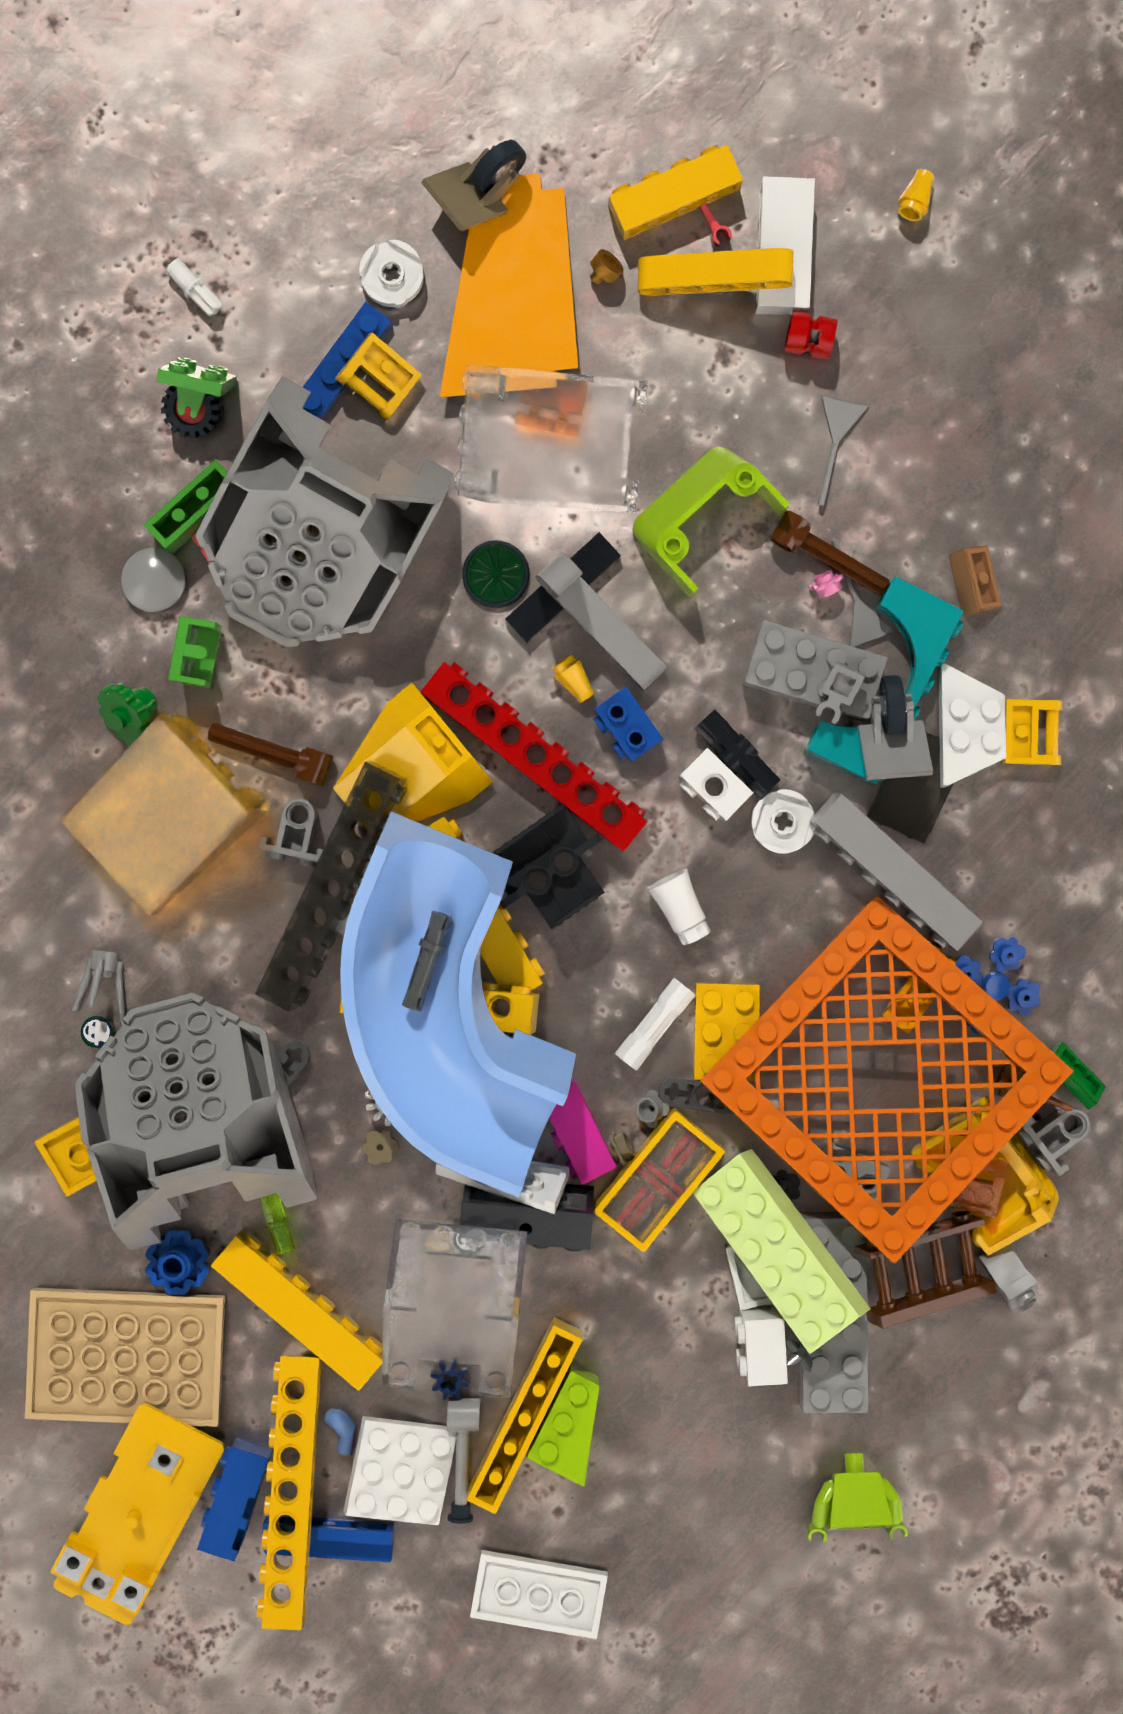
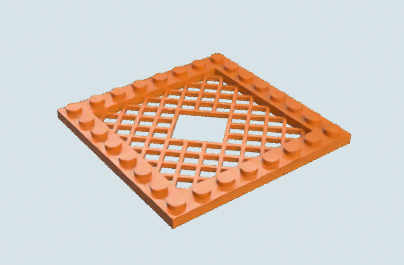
(881, 924)

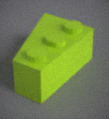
(567, 1427)

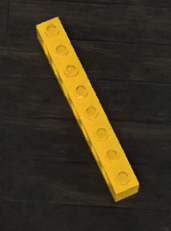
(290, 1613)

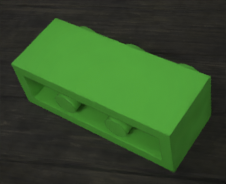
(185, 511)

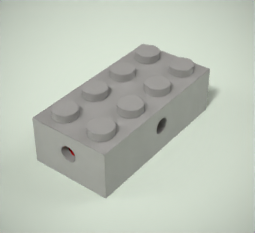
(799, 663)

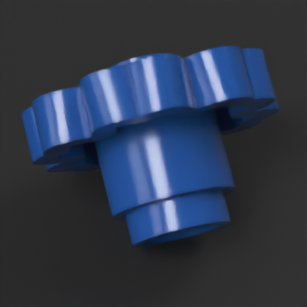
(178, 1261)

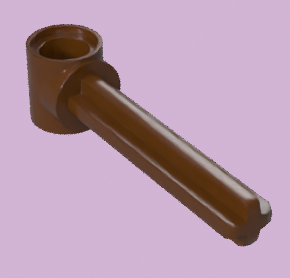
(794, 534)
(308, 764)

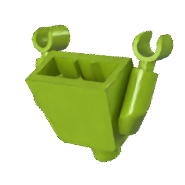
(857, 1502)

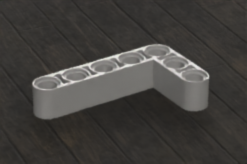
(587, 608)

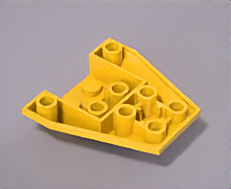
(424, 750)

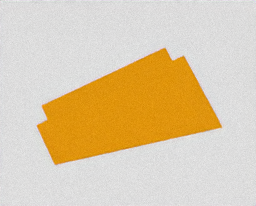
(515, 289)

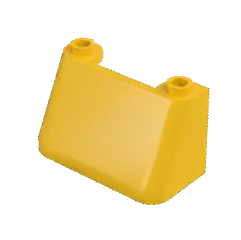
(1027, 1191)

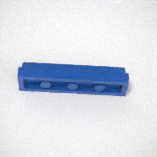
(344, 1538)

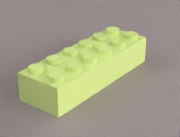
(781, 1250)

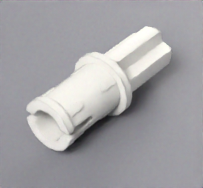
(193, 287)

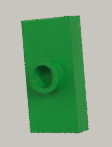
(1082, 1081)

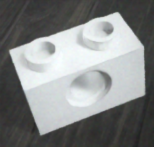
(733, 791)

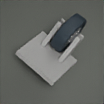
(900, 743)

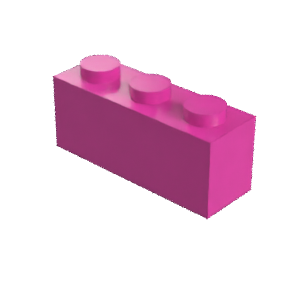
(580, 1137)

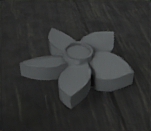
(800, 1355)

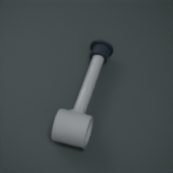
(463, 1418)

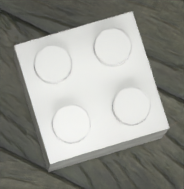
(762, 1346)

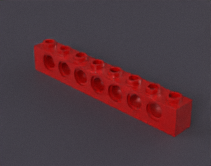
(439, 692)

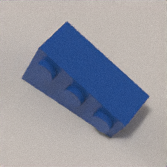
(234, 1498)

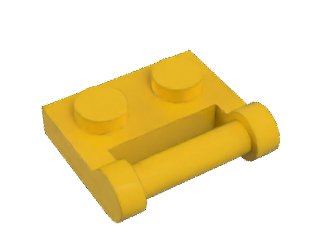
(386, 368)
(1022, 731)

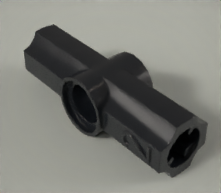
(737, 754)

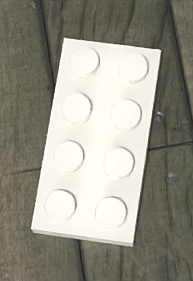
(539, 1594)

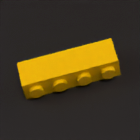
(675, 191)

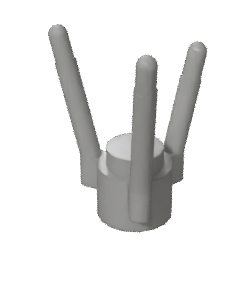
(102, 965)

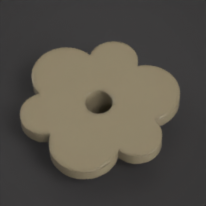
(375, 1155)

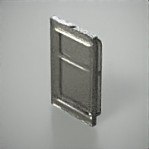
(914, 802)

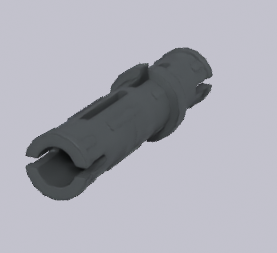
(425, 965)

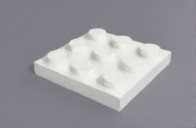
(400, 1471)

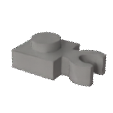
(841, 688)

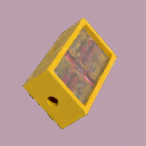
(658, 1179)

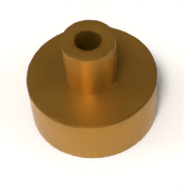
(605, 267)

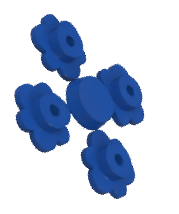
(996, 983)

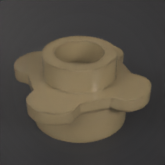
(620, 1147)

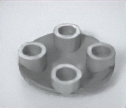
(153, 579)

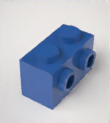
(627, 725)

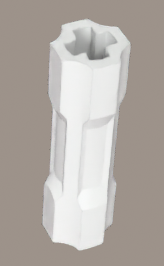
(655, 1023)

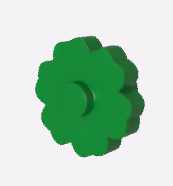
(126, 710)

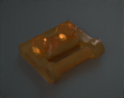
(981, 1194)

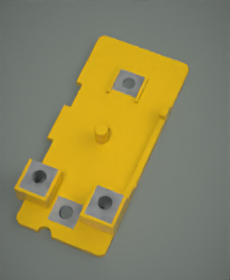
(137, 1513)

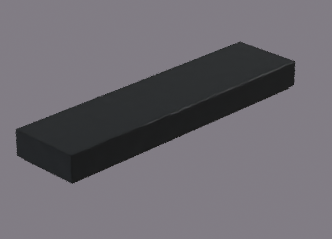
(542, 608)

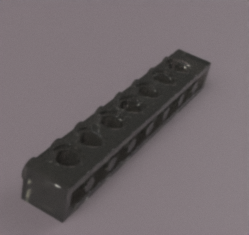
(275, 984)

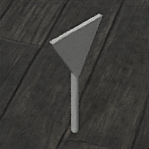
(840, 418)
(865, 623)

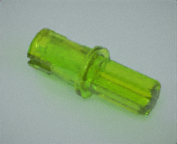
(277, 1224)

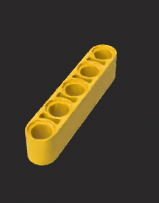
(715, 271)

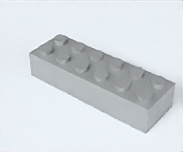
(841, 1371)

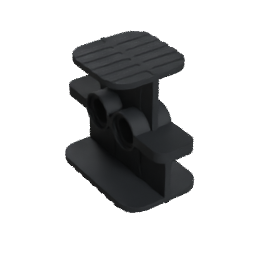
(536, 851)

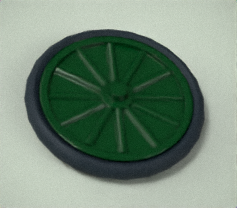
(495, 574)

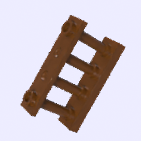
(944, 1292)

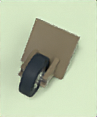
(474, 191)

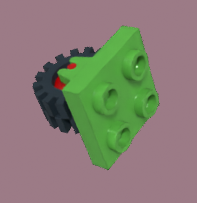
(194, 397)

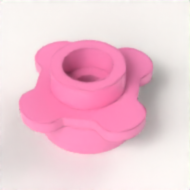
(826, 583)

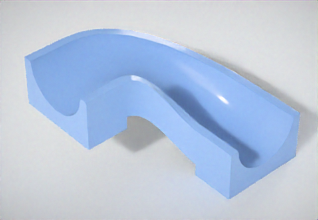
(447, 1070)

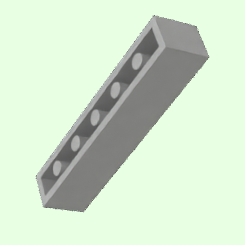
(895, 871)

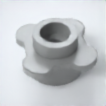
(644, 1110)

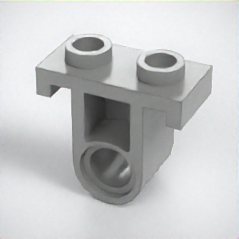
(294, 838)
(1052, 1139)
(1011, 1278)

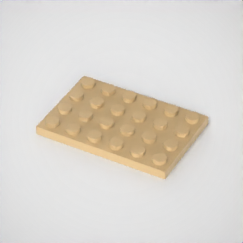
(112, 1350)

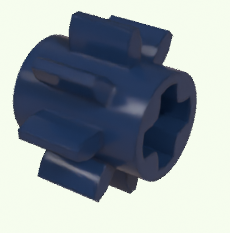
(447, 1387)

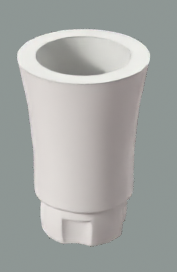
(680, 906)

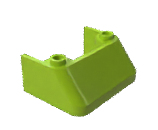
(658, 524)

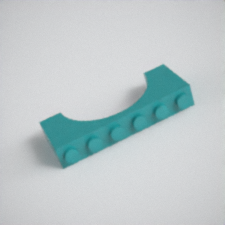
(927, 628)

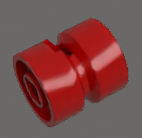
(799, 333)

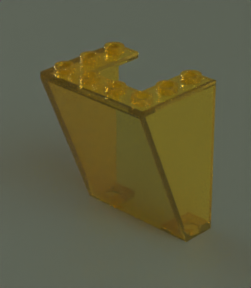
(163, 812)

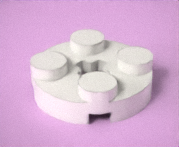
(410, 271)
(773, 806)

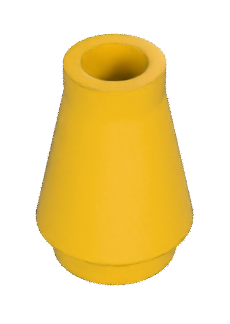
(916, 198)
(572, 676)

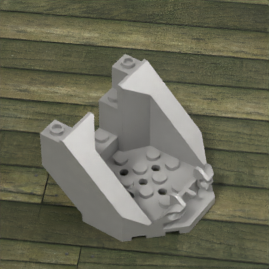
(280, 489)
(233, 1130)

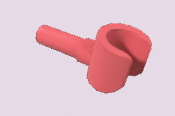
(714, 225)

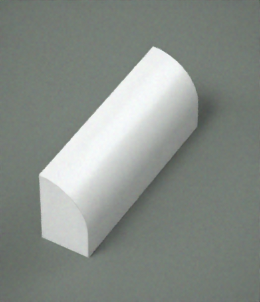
(787, 222)

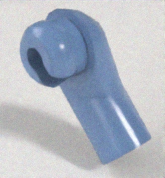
(344, 1427)

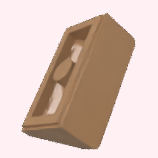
(975, 580)

